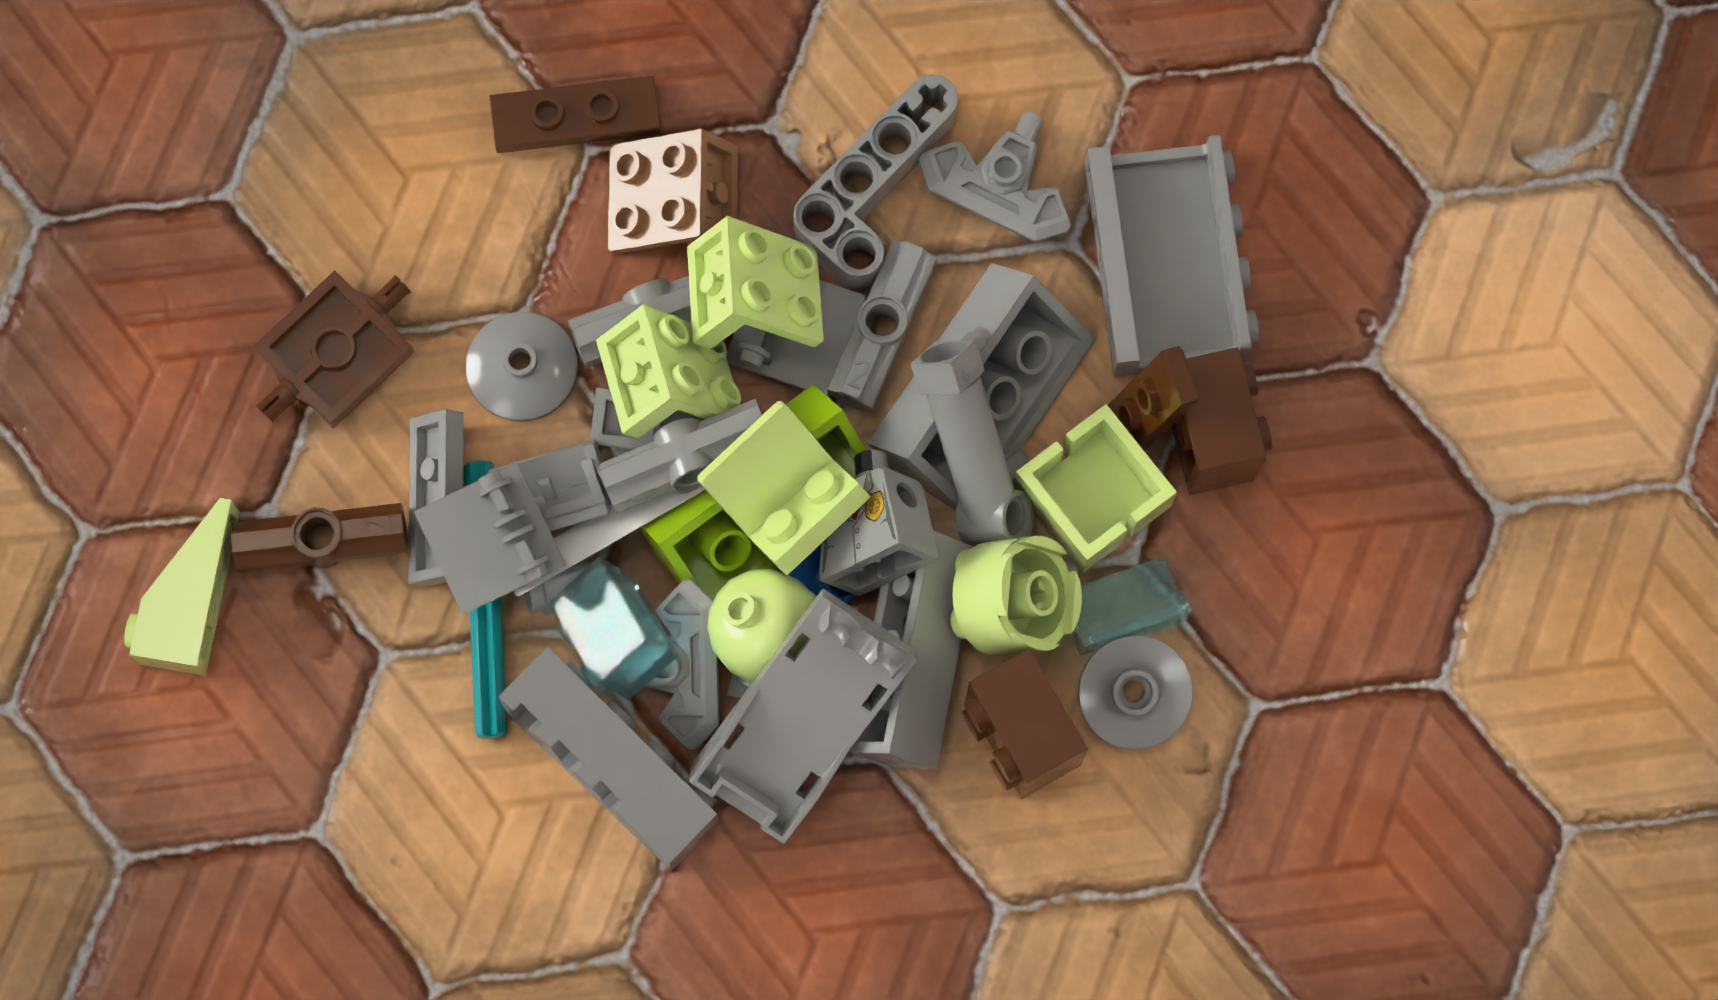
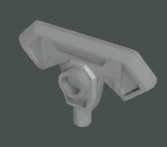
(999, 183)
(694, 674)

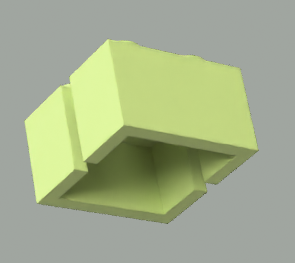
(1096, 491)

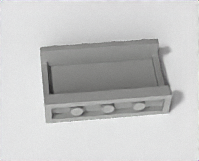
(1169, 253)

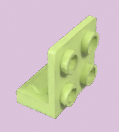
(753, 280)
(660, 370)
(782, 487)

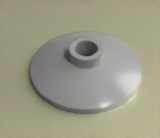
(529, 391)
(1156, 712)

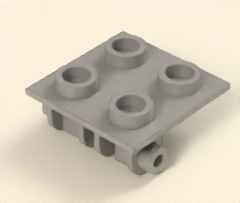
(796, 362)
(490, 538)

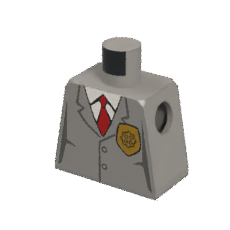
(884, 536)

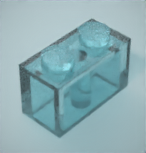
(612, 629)

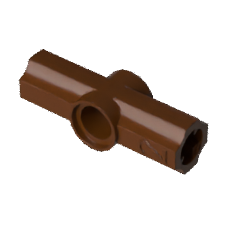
(282, 540)

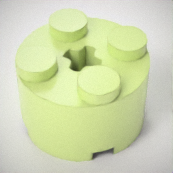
(1015, 596)

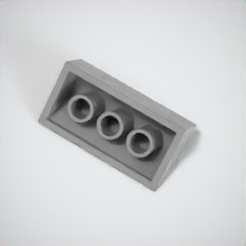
(1025, 366)

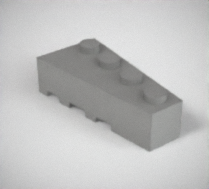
(608, 758)

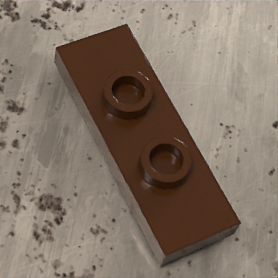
(575, 114)
(1156, 397)

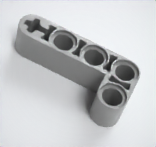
(883, 172)

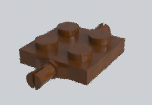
(333, 349)

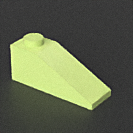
(184, 602)

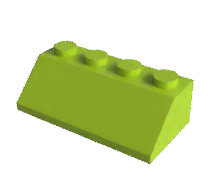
(705, 542)

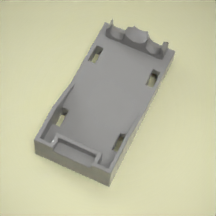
(802, 715)

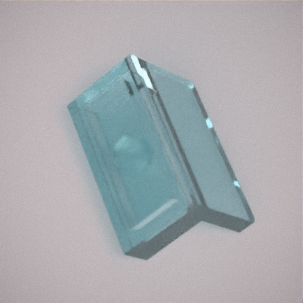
(1129, 604)

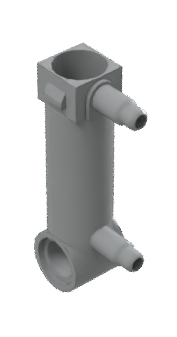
(981, 474)

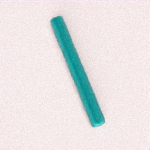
(486, 649)

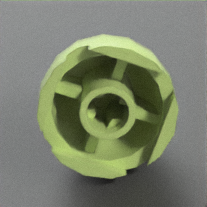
(754, 618)

